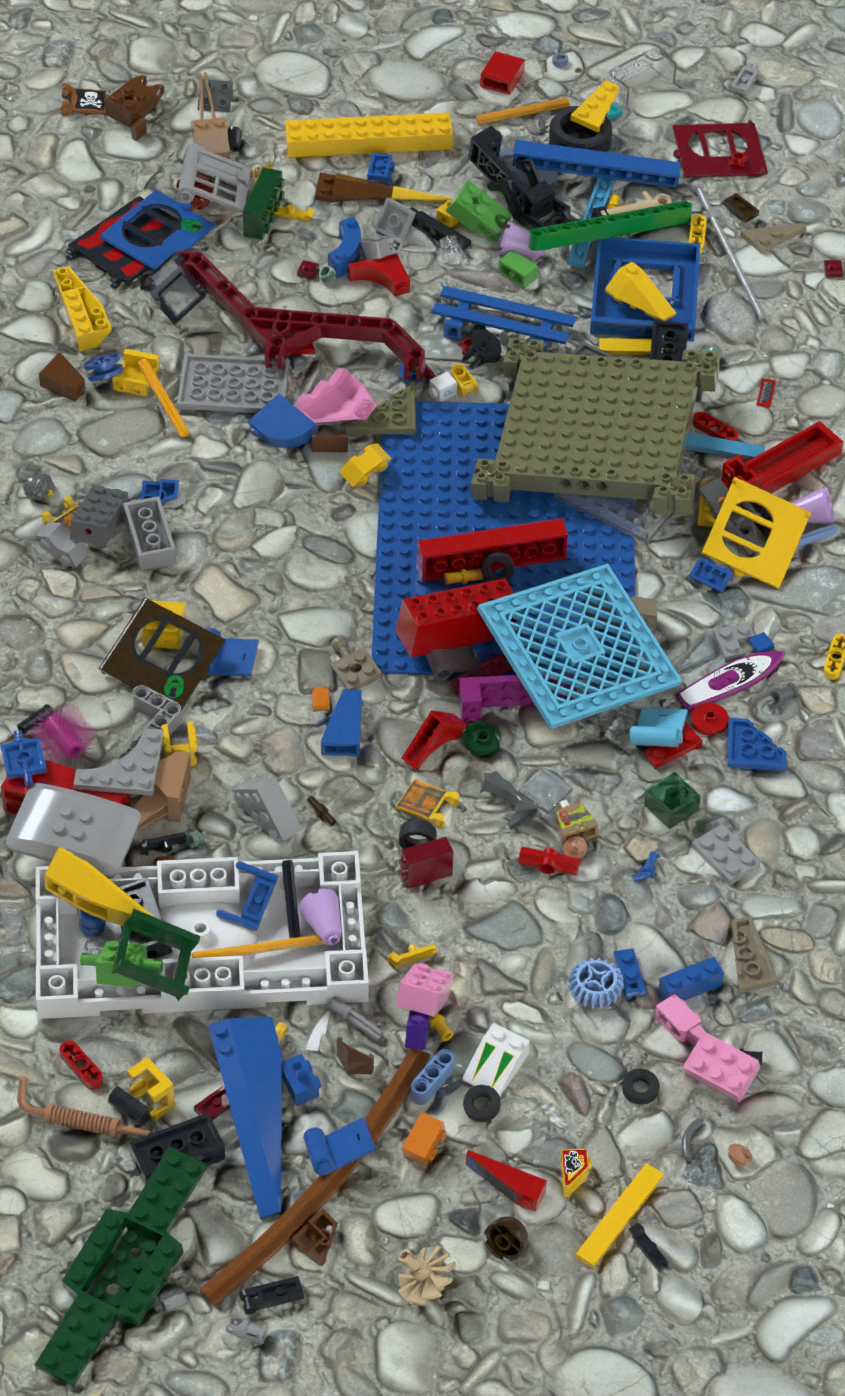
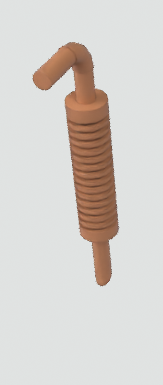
(76, 1119)

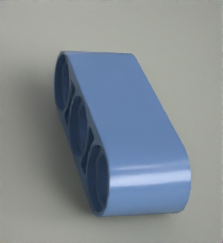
(437, 1069)

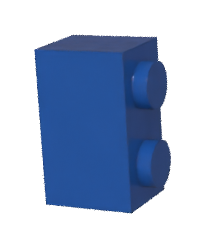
(300, 1080)

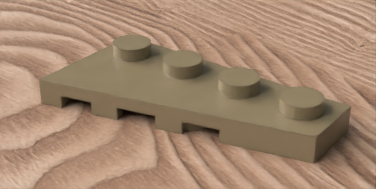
(751, 958)

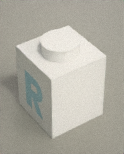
(443, 387)

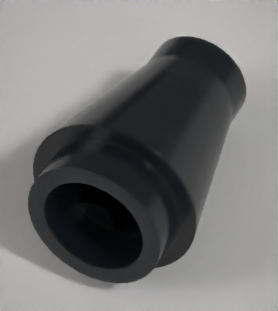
(234, 138)

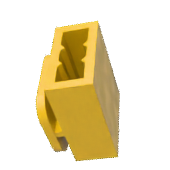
(171, 636)

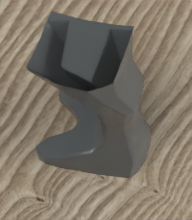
(524, 808)

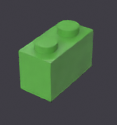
(518, 269)

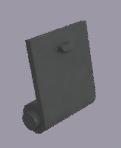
(446, 661)

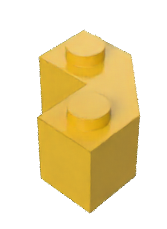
(360, 468)

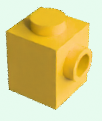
(444, 217)

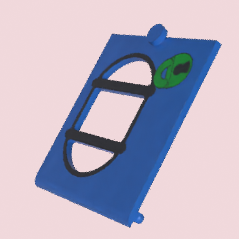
(190, 230)

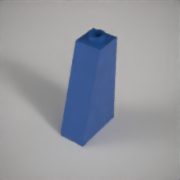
(344, 726)

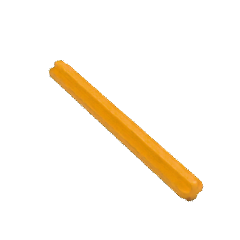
(522, 111)
(163, 398)

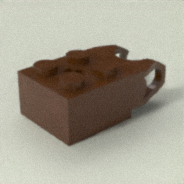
(133, 100)

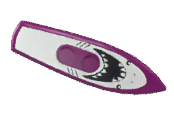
(730, 679)

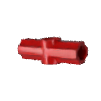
(549, 861)

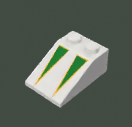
(497, 1059)

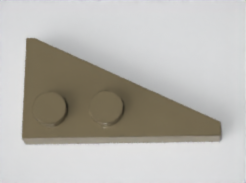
(767, 238)

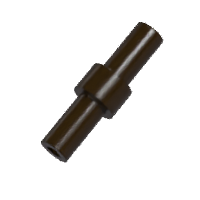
(321, 810)

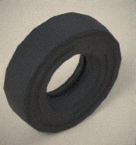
(497, 557)
(481, 1091)
(640, 1097)

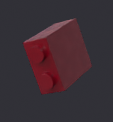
(426, 862)

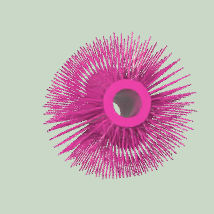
(61, 734)

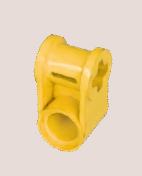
(465, 382)

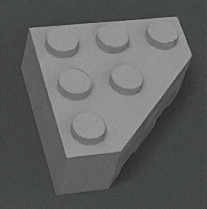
(268, 807)

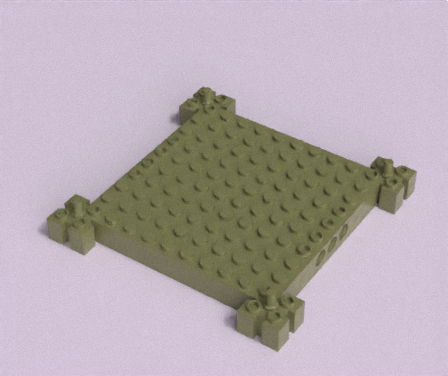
(597, 426)

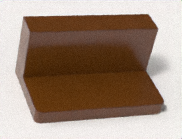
(329, 443)

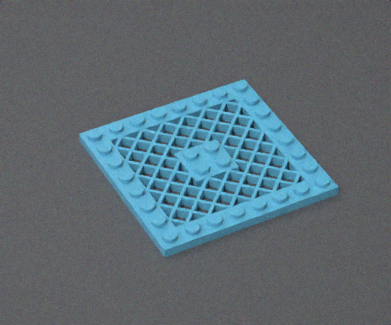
(579, 646)

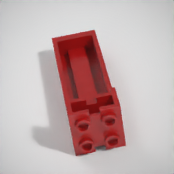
(785, 460)

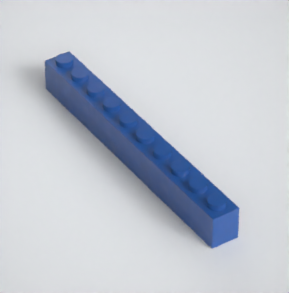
(598, 163)

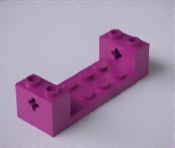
(495, 692)

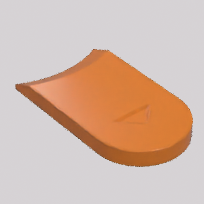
(320, 699)

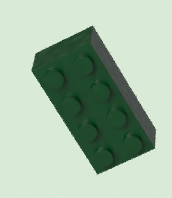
(263, 203)

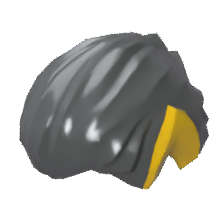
(39, 487)

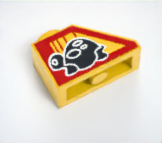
(574, 1169)

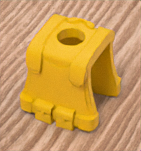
(190, 747)

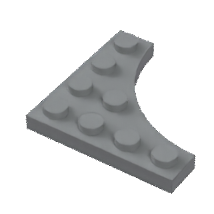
(130, 774)

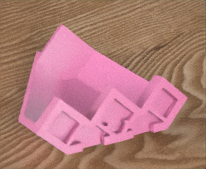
(337, 400)

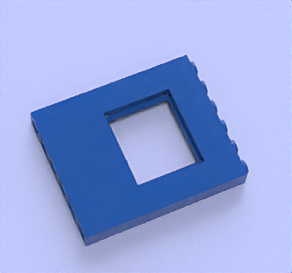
(618, 318)

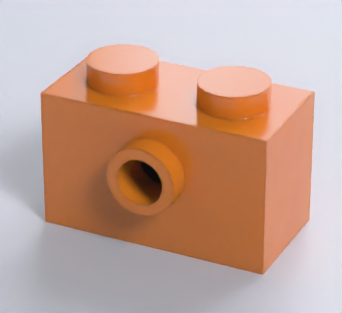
(424, 1139)

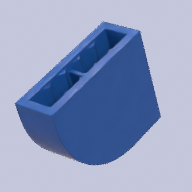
(282, 424)

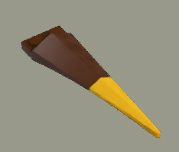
(349, 188)

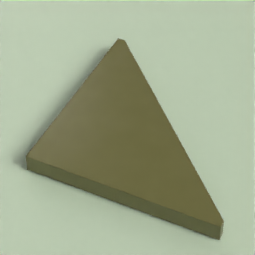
(391, 416)

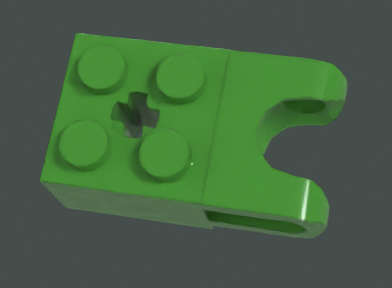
(478, 211)

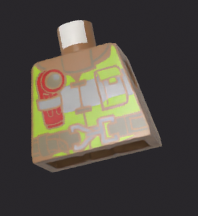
(574, 821)

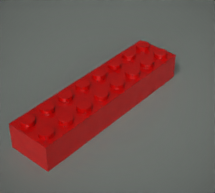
(523, 543)

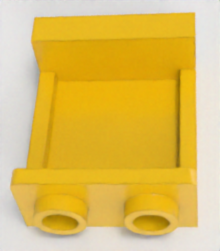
(132, 378)

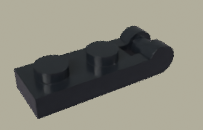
(271, 1294)

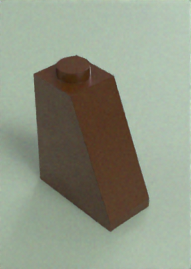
(62, 378)

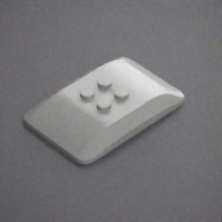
(76, 821)

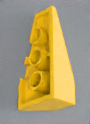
(636, 288)

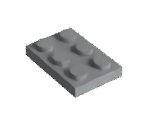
(725, 854)

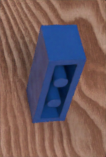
(692, 980)

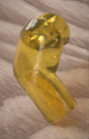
(256, 171)

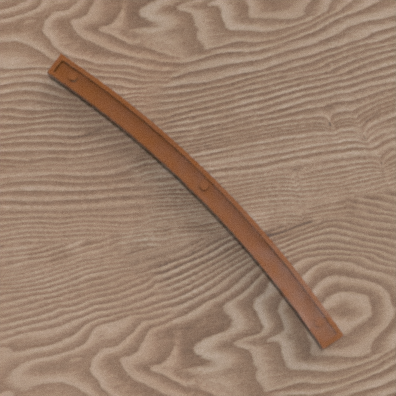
(319, 1191)

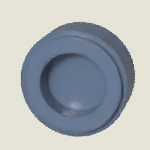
(560, 60)

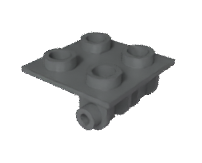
(221, 95)

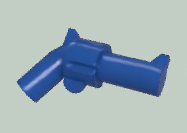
(648, 868)

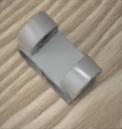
(380, 247)

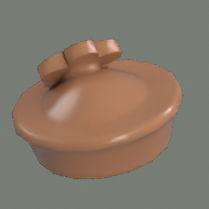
(575, 847)
(739, 1154)

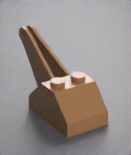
(210, 132)
(169, 791)

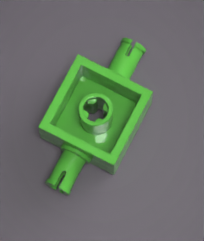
(104, 962)

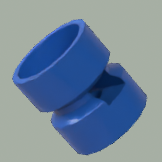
(91, 925)

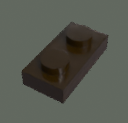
(741, 207)

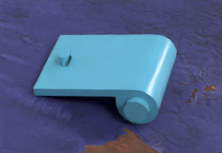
(659, 727)

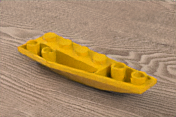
(82, 309)
(88, 888)

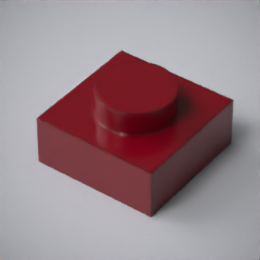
(833, 268)
(308, 269)

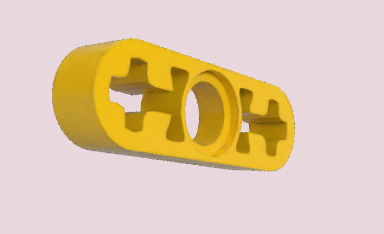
(698, 229)
(838, 663)

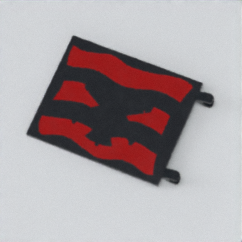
(116, 262)

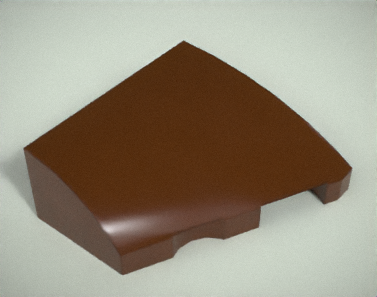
(316, 1237)

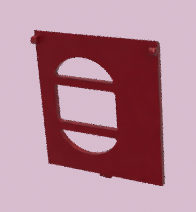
(706, 166)

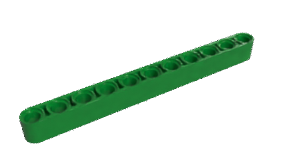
(609, 226)

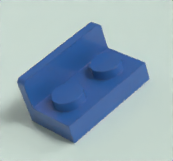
(381, 168)
(711, 575)

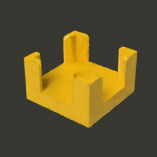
(154, 1083)

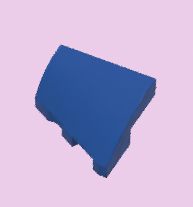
(165, 489)

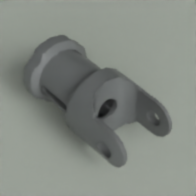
(783, 694)

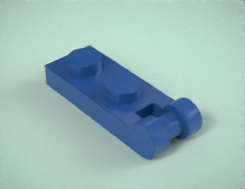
(630, 970)

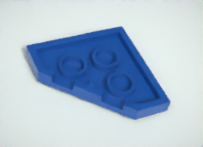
(752, 748)

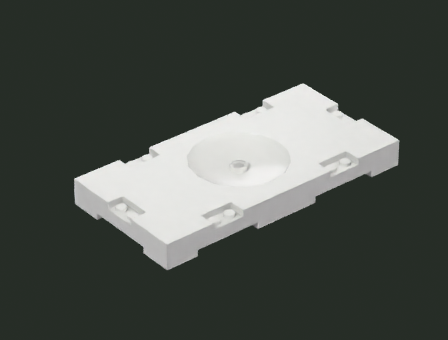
(189, 898)

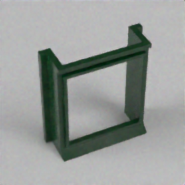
(164, 933)

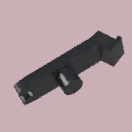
(165, 842)
(648, 1247)

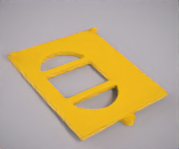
(782, 542)

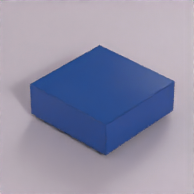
(761, 643)

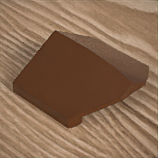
(353, 1060)

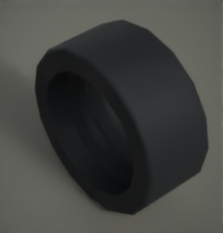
(416, 827)

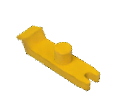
(291, 212)
(413, 955)

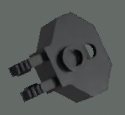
(483, 348)

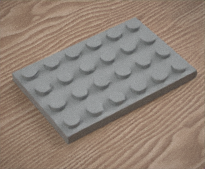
(230, 383)

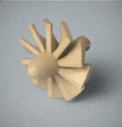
(423, 1277)

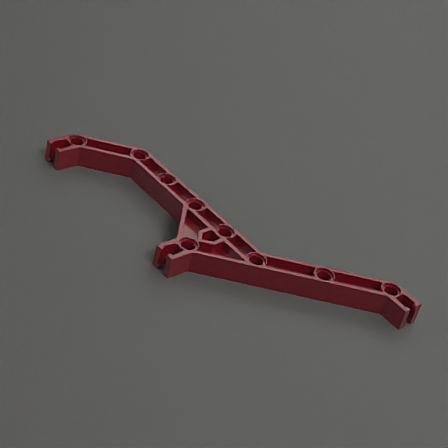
(287, 331)

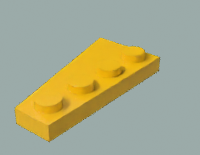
(596, 106)

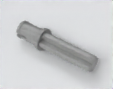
(359, 1021)

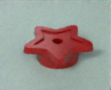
(465, 345)

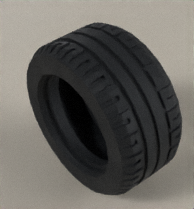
(562, 126)

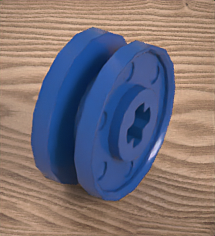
(103, 366)

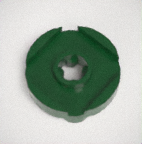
(482, 747)

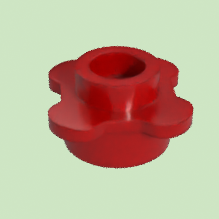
(738, 159)

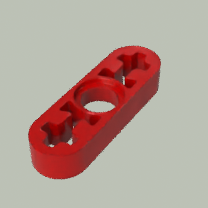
(705, 422)
(81, 1073)

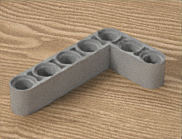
(159, 708)

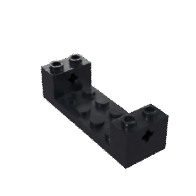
(484, 154)

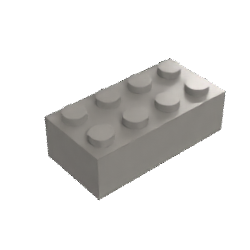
(149, 533)

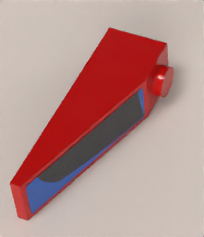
(515, 1184)

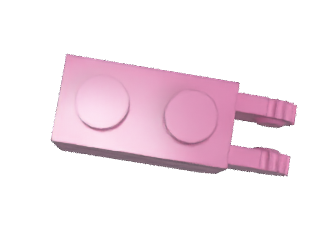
(679, 1020)

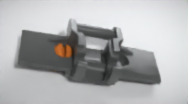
(715, 494)

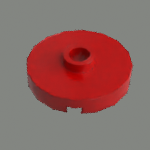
(709, 719)

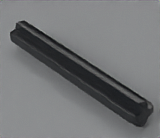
(291, 899)

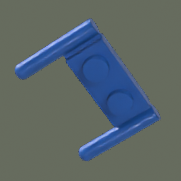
(257, 899)

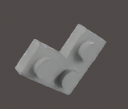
(729, 639)

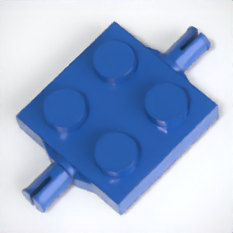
(23, 758)

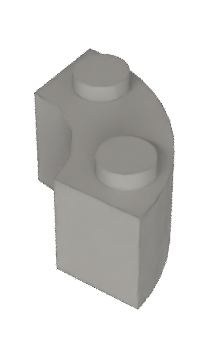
(57, 542)

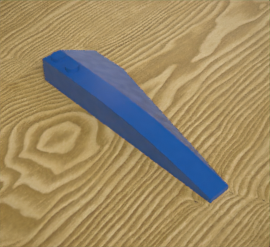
(252, 1080)

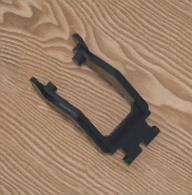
(505, 186)

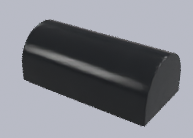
(129, 1106)

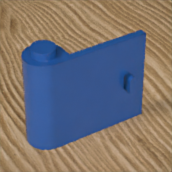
(231, 657)
(339, 1147)

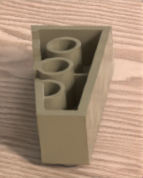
(645, 606)

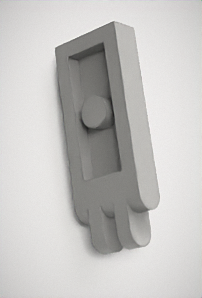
(745, 79)

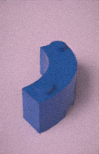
(349, 249)

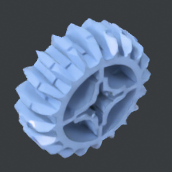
(598, 976)

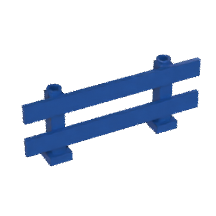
(454, 327)

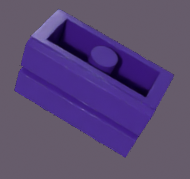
(417, 1030)

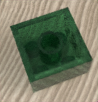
(672, 800)

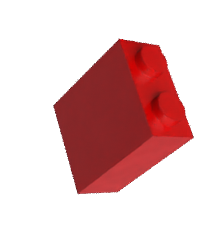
(502, 73)

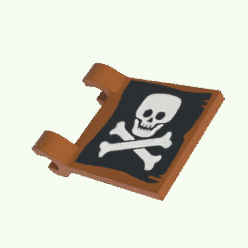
(83, 100)

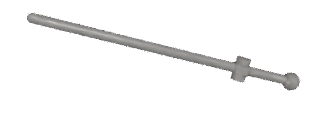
(712, 214)

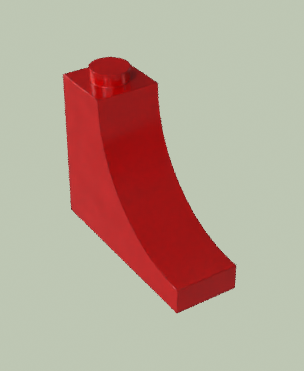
(384, 271)
(435, 731)

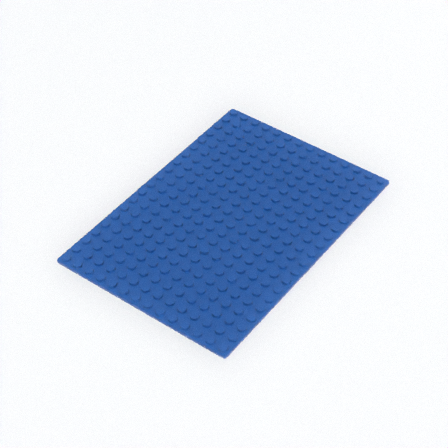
(430, 496)

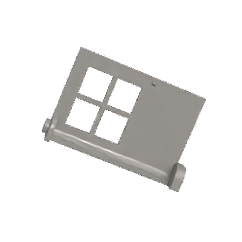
(216, 166)

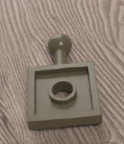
(357, 659)

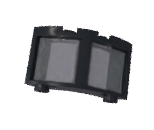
(174, 288)

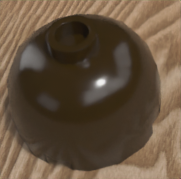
(506, 1238)

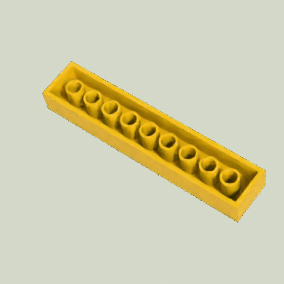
(368, 134)

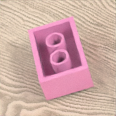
(424, 989)
(721, 1067)

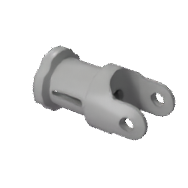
(245, 1329)

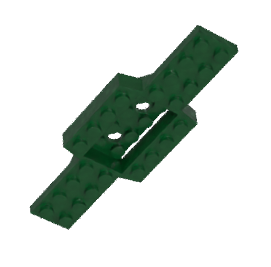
(138, 1278)

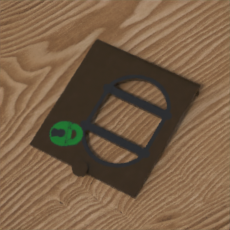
(133, 669)

